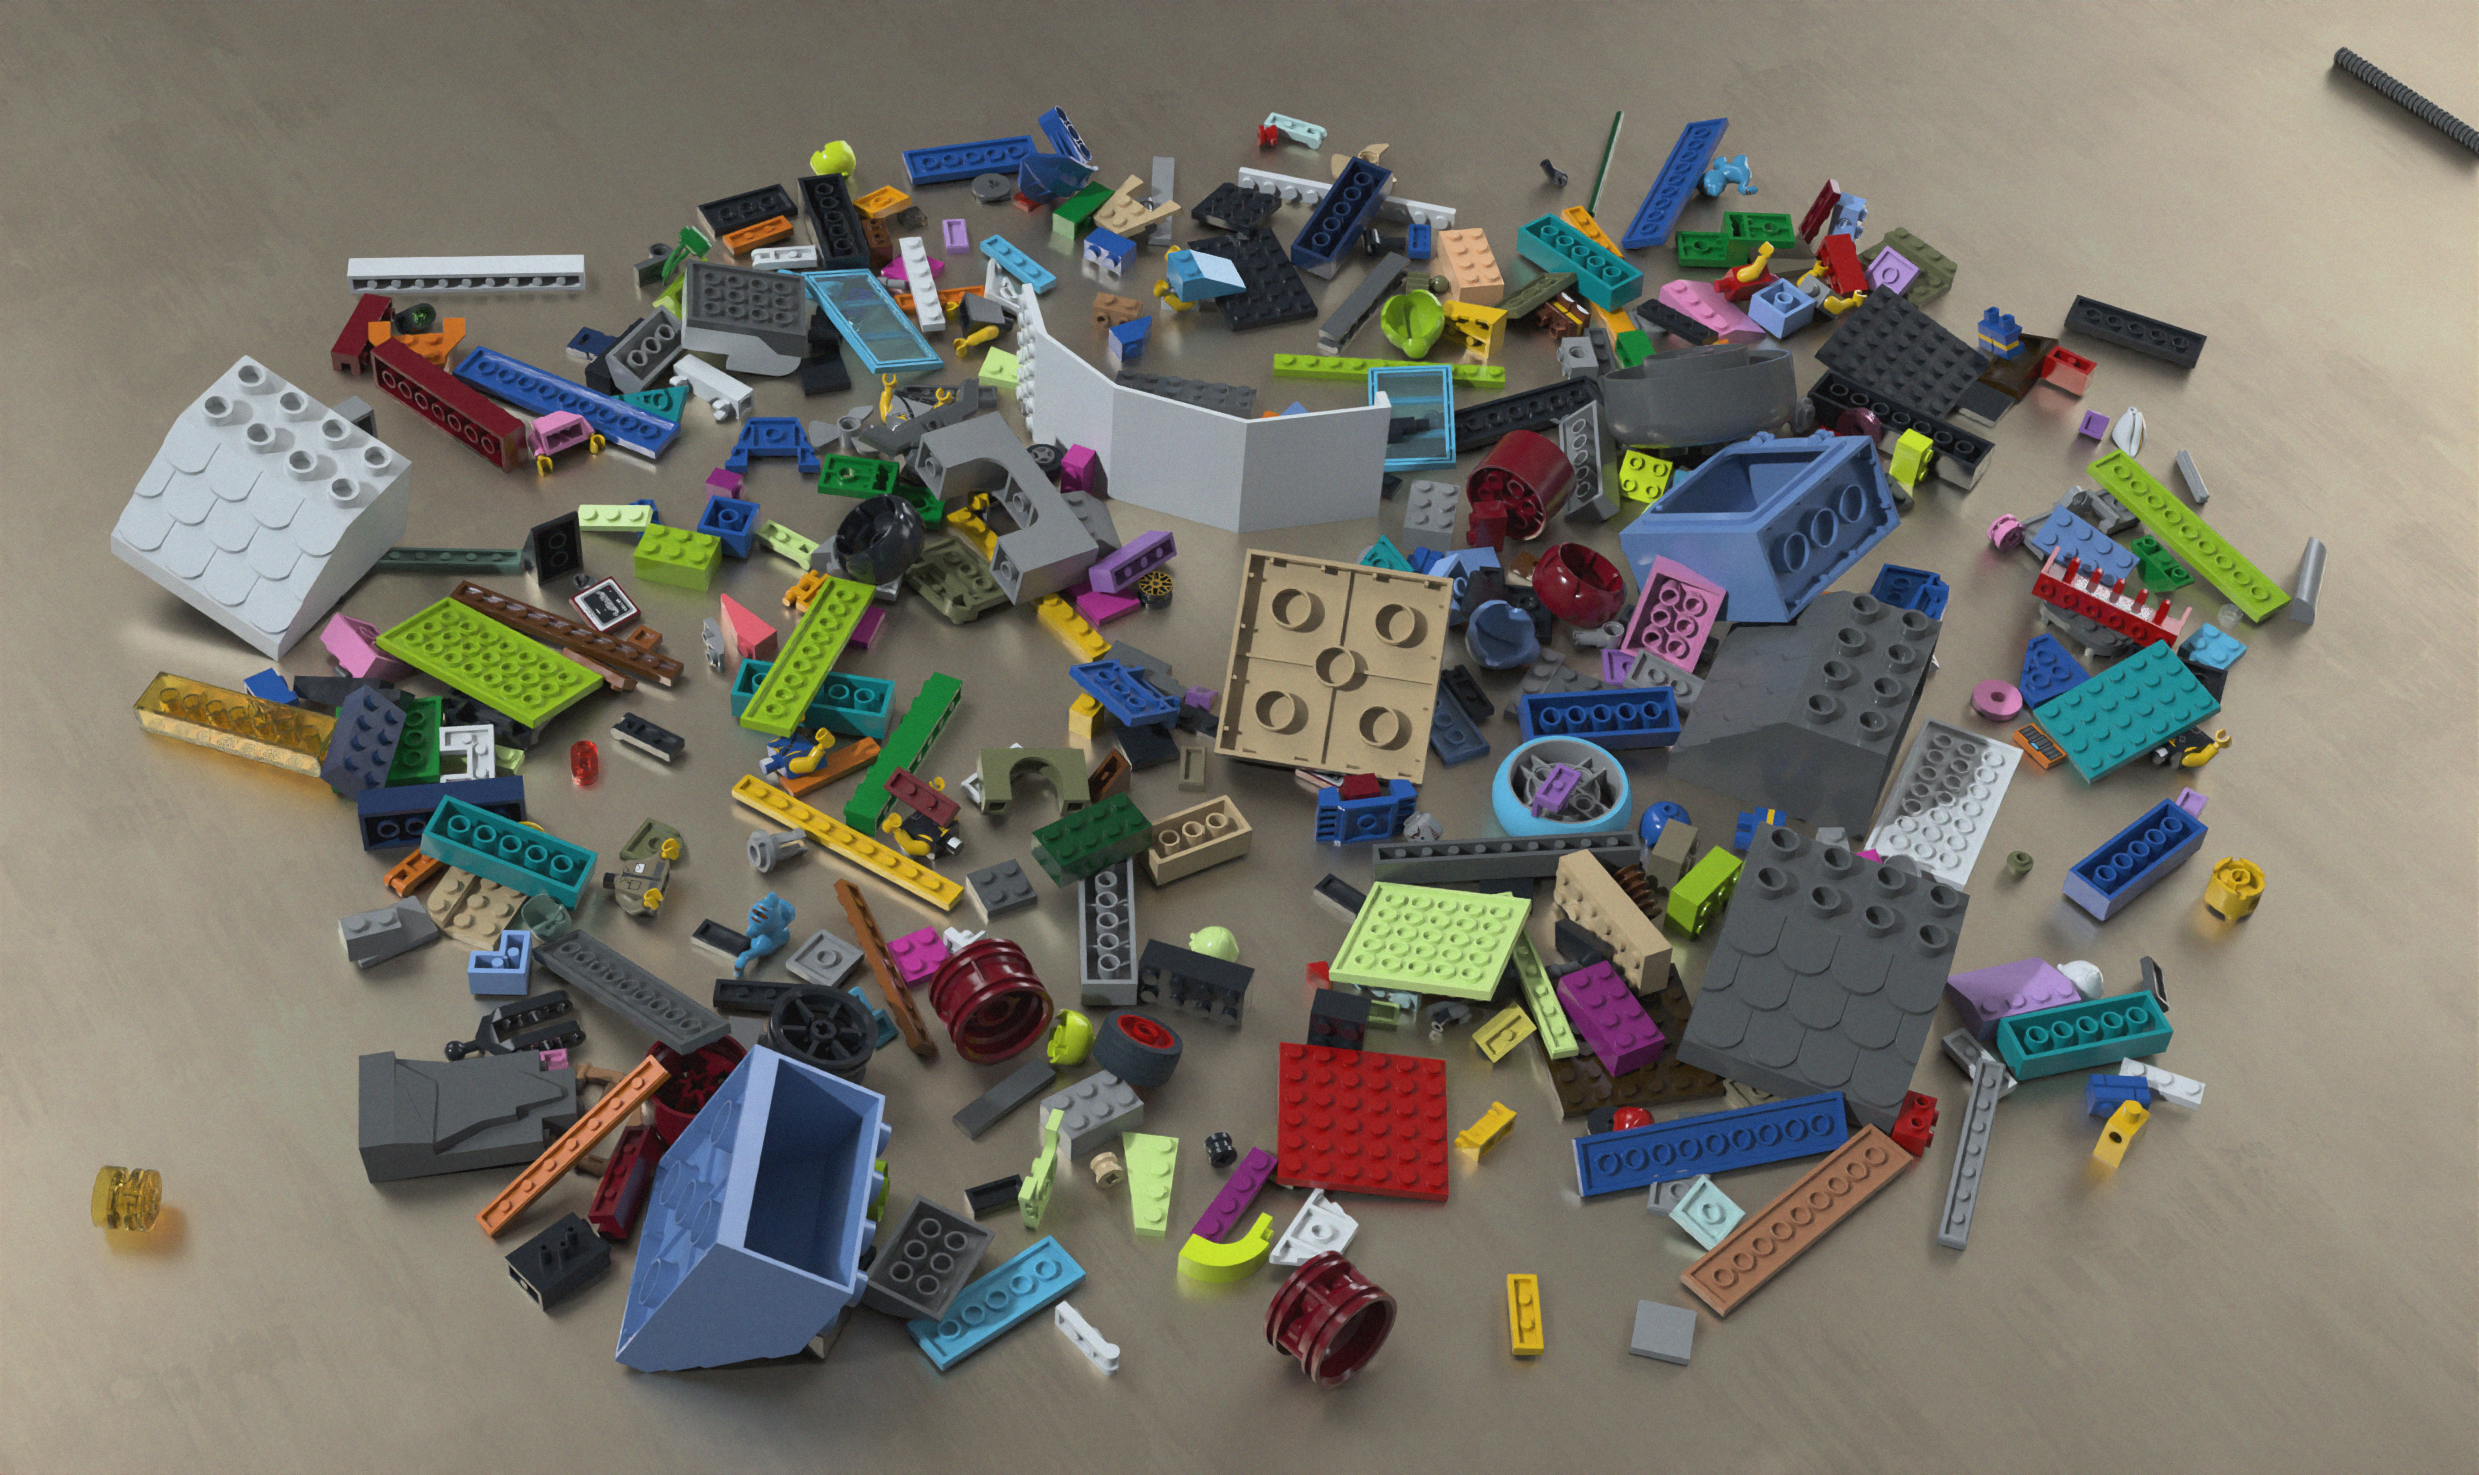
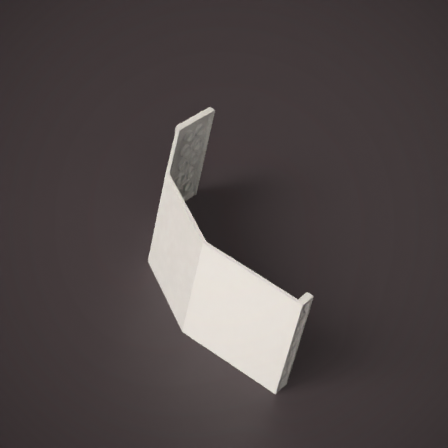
(1195, 458)

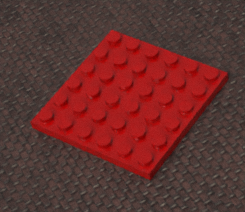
(1362, 1122)

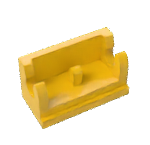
(1487, 1132)

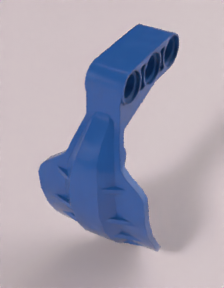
(1056, 175)

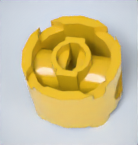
(2235, 887)

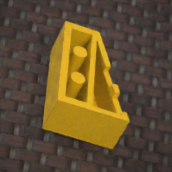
(1474, 327)

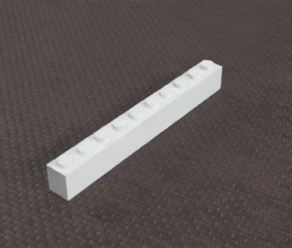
(466, 274)

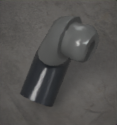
(1554, 174)
(1451, 1013)

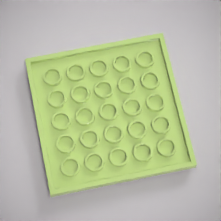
(1431, 940)

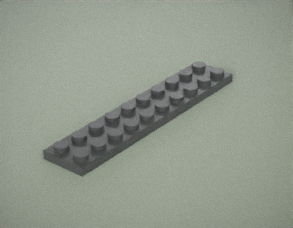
(632, 992)

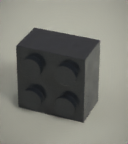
(1338, 1020)

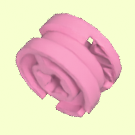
(2007, 533)

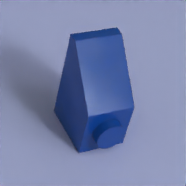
(1130, 338)

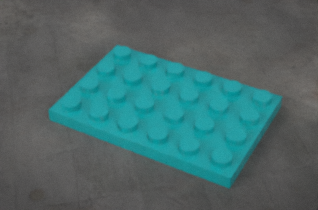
(2126, 711)

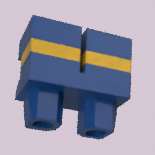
(2000, 334)
(1750, 822)

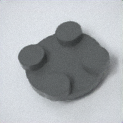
(991, 187)

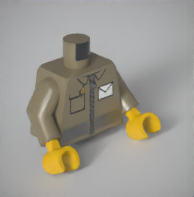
(643, 881)

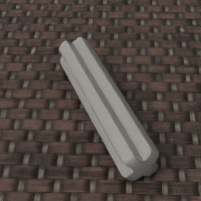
(2192, 476)

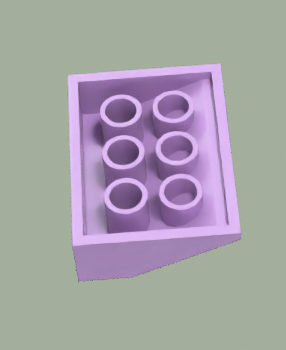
(2007, 991)

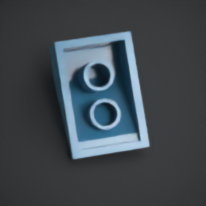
(1202, 275)

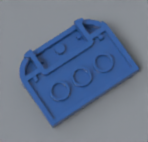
(1912, 590)
(1127, 693)

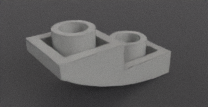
(715, 644)

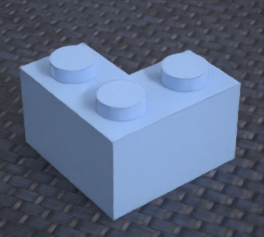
(503, 970)

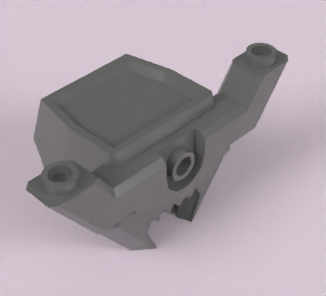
(904, 441)

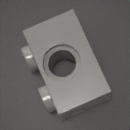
(1578, 358)

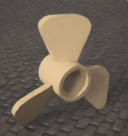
(1370, 154)

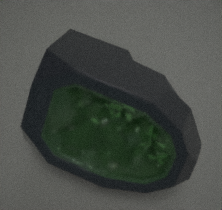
(414, 318)

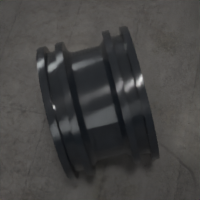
(823, 1030)

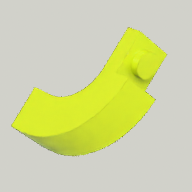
(1227, 1262)

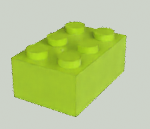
(677, 557)
(1702, 893)

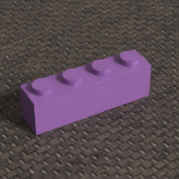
(1132, 561)

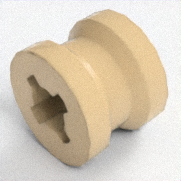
(1106, 1170)

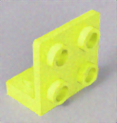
(1643, 477)

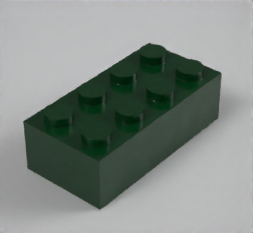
(1091, 839)

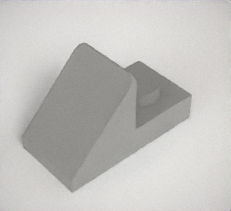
(824, 560)

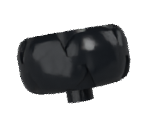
(879, 539)

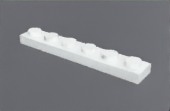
(921, 284)

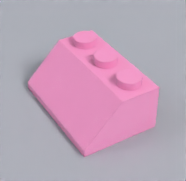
(356, 648)

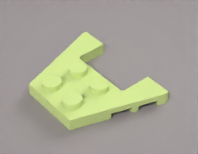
(1038, 1188)

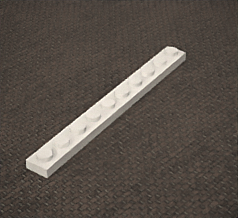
(1314, 192)

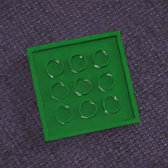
(418, 749)

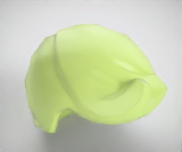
(1215, 942)

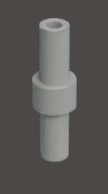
(891, 283)

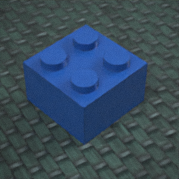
(733, 522)

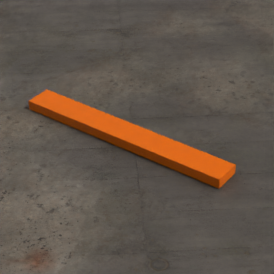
(572, 1147)

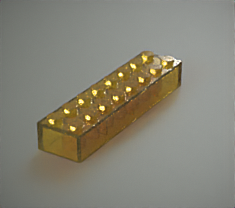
(235, 723)

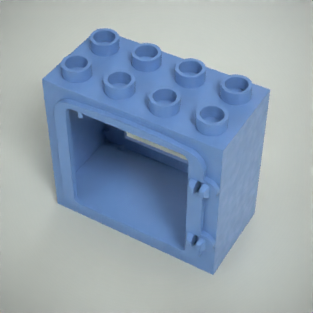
(1769, 521)

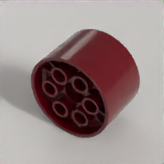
(1528, 477)
(673, 1111)

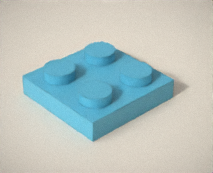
(2212, 648)

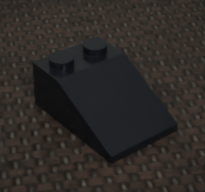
(553, 549)

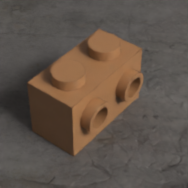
(1114, 310)

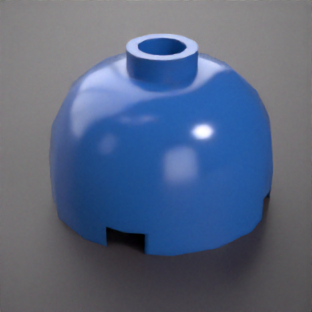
(1655, 818)

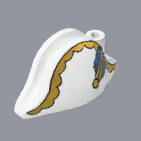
(2130, 432)

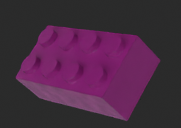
(1610, 1018)

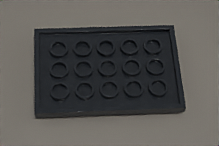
(1271, 282)

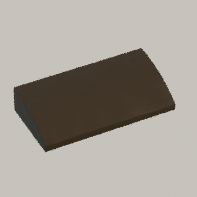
(2022, 371)

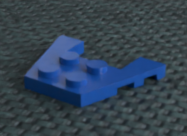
(772, 438)

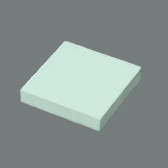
(1707, 1213)

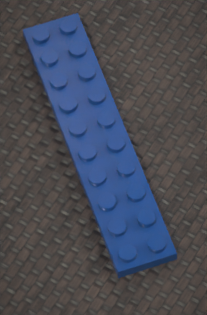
(1675, 184)
(550, 393)
(1710, 1143)

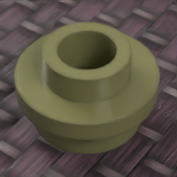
(2019, 863)

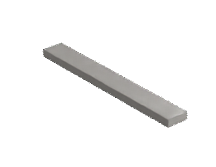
(1971, 1154)

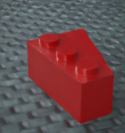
(1843, 265)

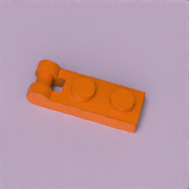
(415, 868)

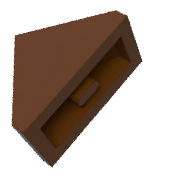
(1110, 777)

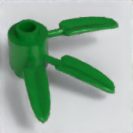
(694, 243)

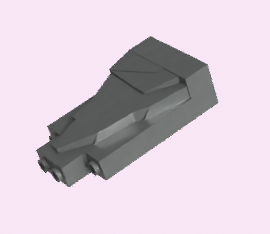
(460, 1112)

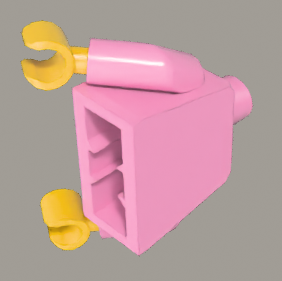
(558, 432)

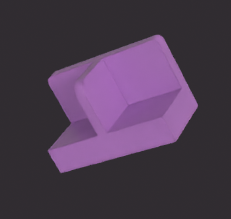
(1556, 790)

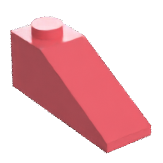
(750, 634)

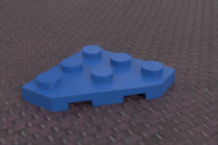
(2048, 671)

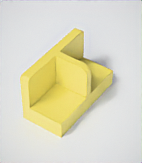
(1504, 1031)

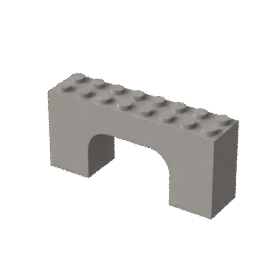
(988, 457)

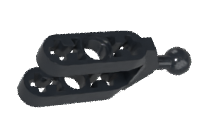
(506, 1019)

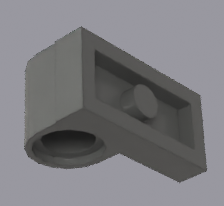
(651, 269)

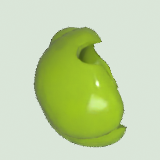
(1413, 322)

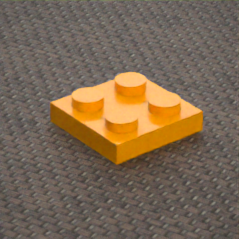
(882, 203)

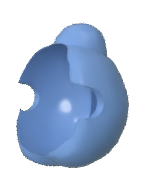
(1501, 636)

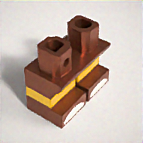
(1563, 317)

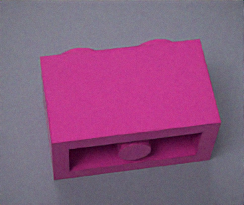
(1078, 470)

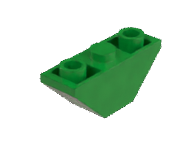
(2158, 567)

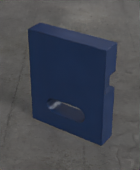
(594, 345)

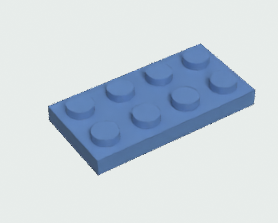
(2086, 543)

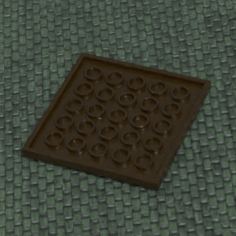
(1585, 1084)

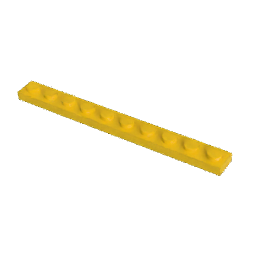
(1049, 606)
(848, 842)

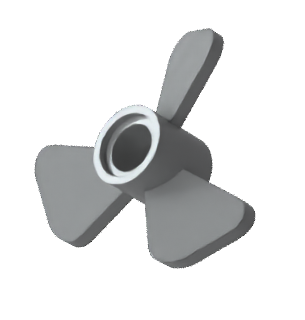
(844, 433)

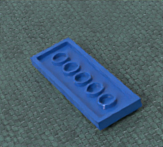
(966, 159)

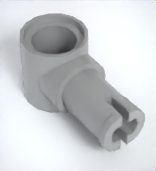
(1607, 637)

